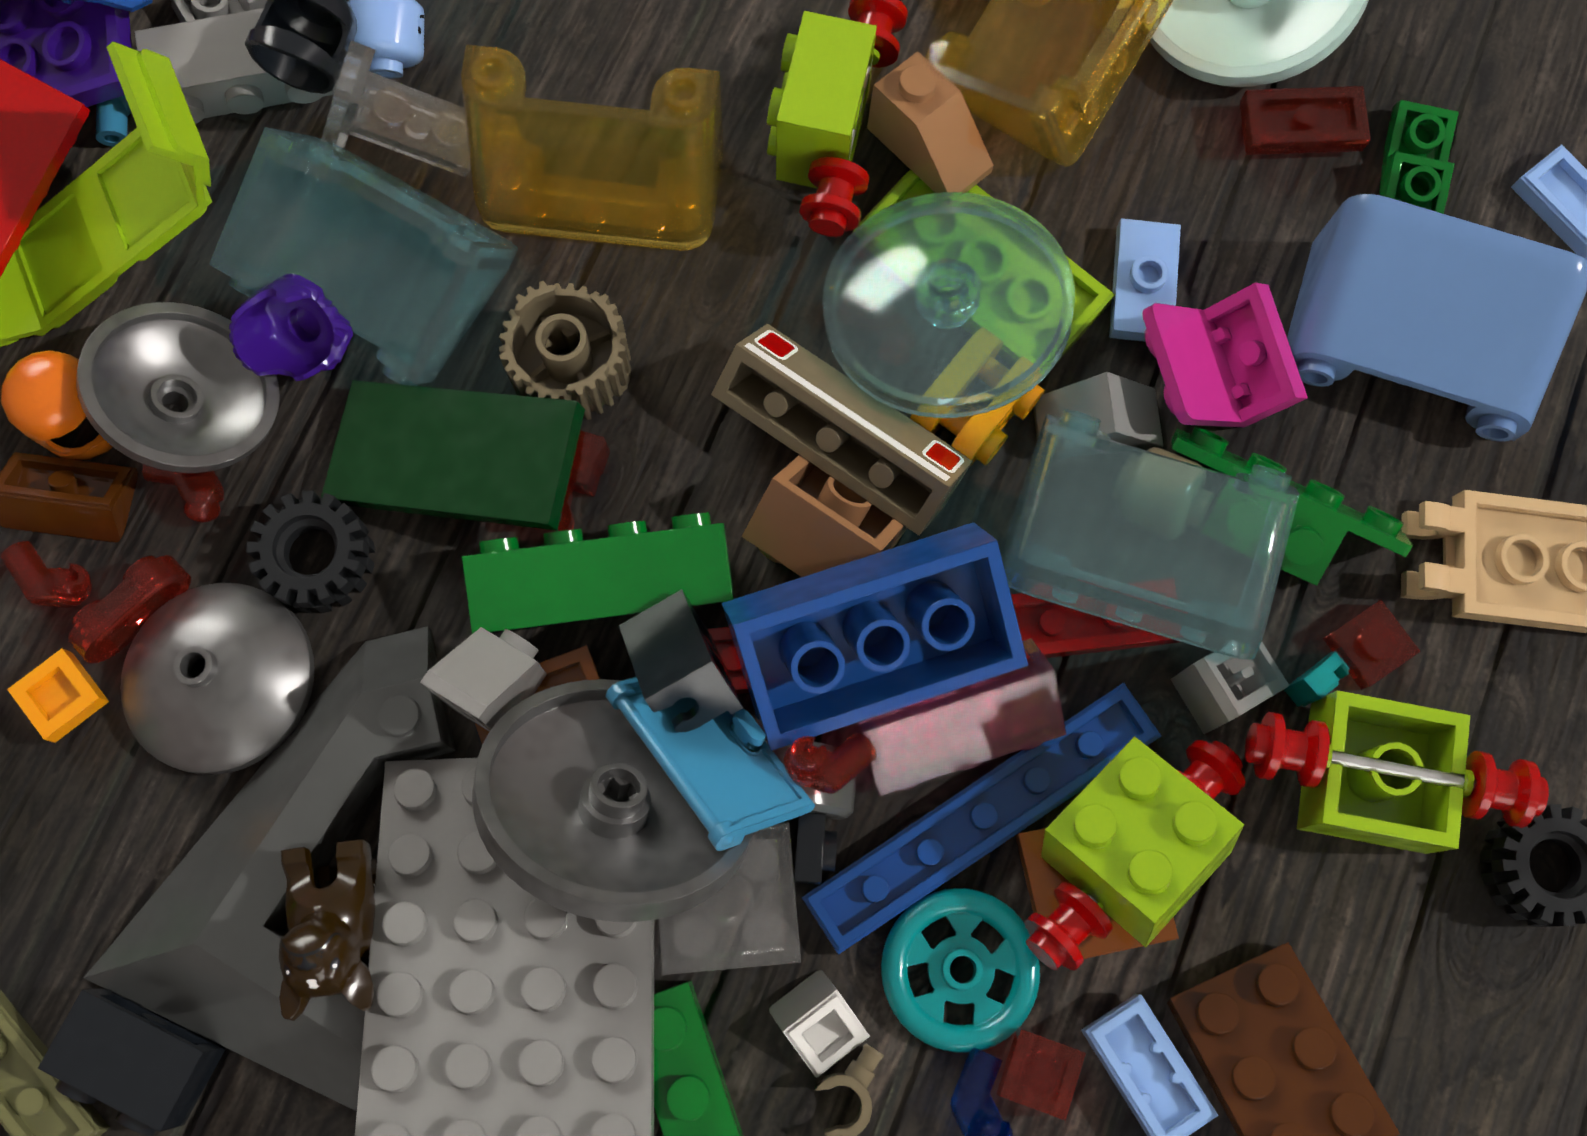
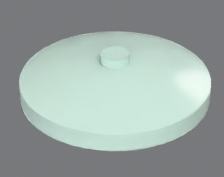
(1253, 39)

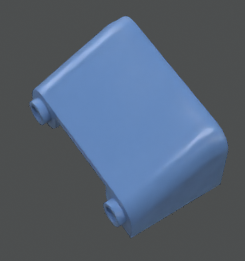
(1437, 309)

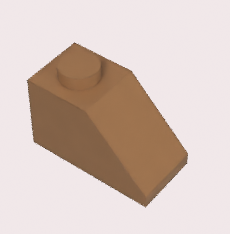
(929, 126)

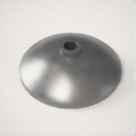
(182, 359)
(244, 699)

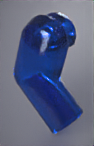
(972, 1100)

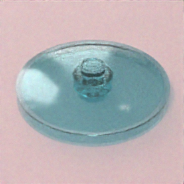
(948, 304)

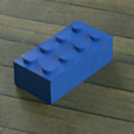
(876, 634)

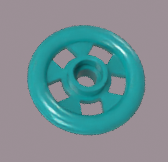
(925, 1013)

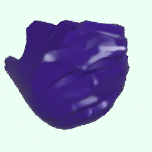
(289, 330)

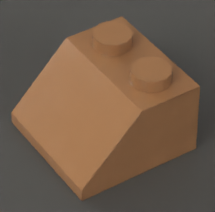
(817, 521)

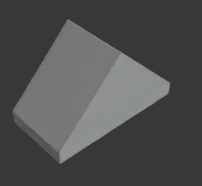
(1124, 407)
(1227, 687)

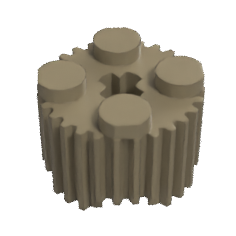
(574, 320)

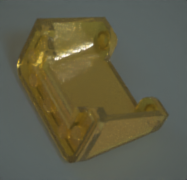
(1048, 66)
(593, 166)

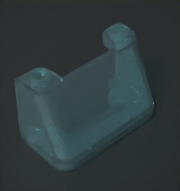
(378, 248)
(1149, 538)

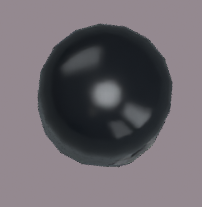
(303, 41)

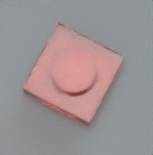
(1372, 644)
(1041, 1074)

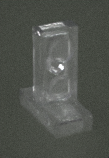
(395, 116)

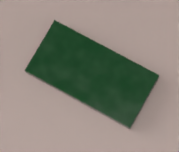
(455, 453)

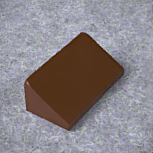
(66, 496)

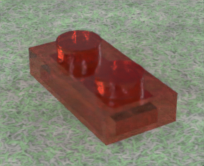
(1304, 120)

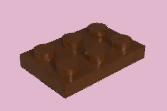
(1277, 1053)

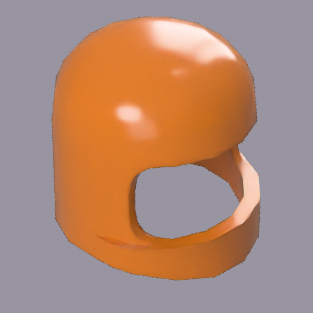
(44, 402)

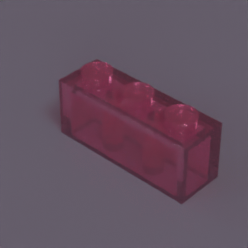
(965, 726)

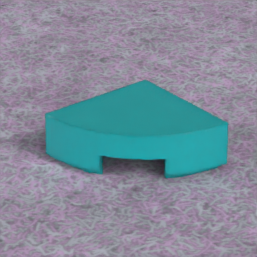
(1318, 680)

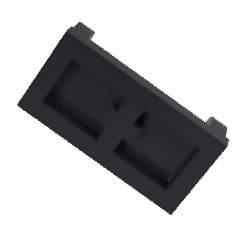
(679, 660)

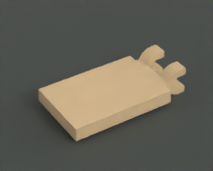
(1504, 559)

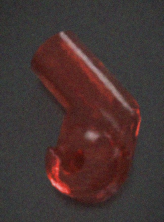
(828, 770)

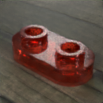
(113, 622)

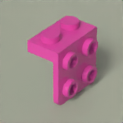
(1225, 360)

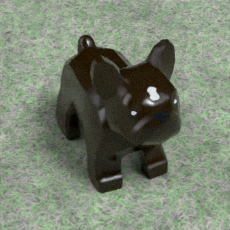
(328, 928)

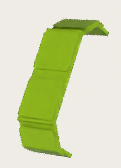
(112, 211)

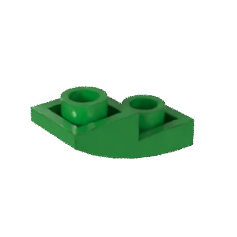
(1418, 155)

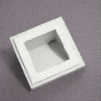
(818, 1023)

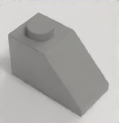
(486, 676)

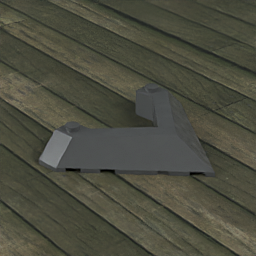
(214, 927)

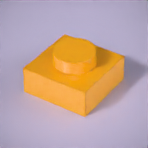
(58, 695)

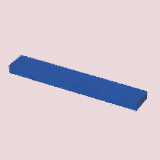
(976, 820)

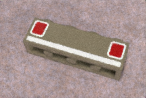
(841, 427)

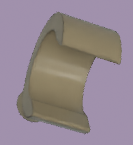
(857, 1077)

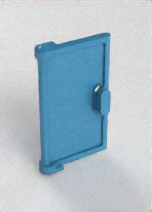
(713, 769)

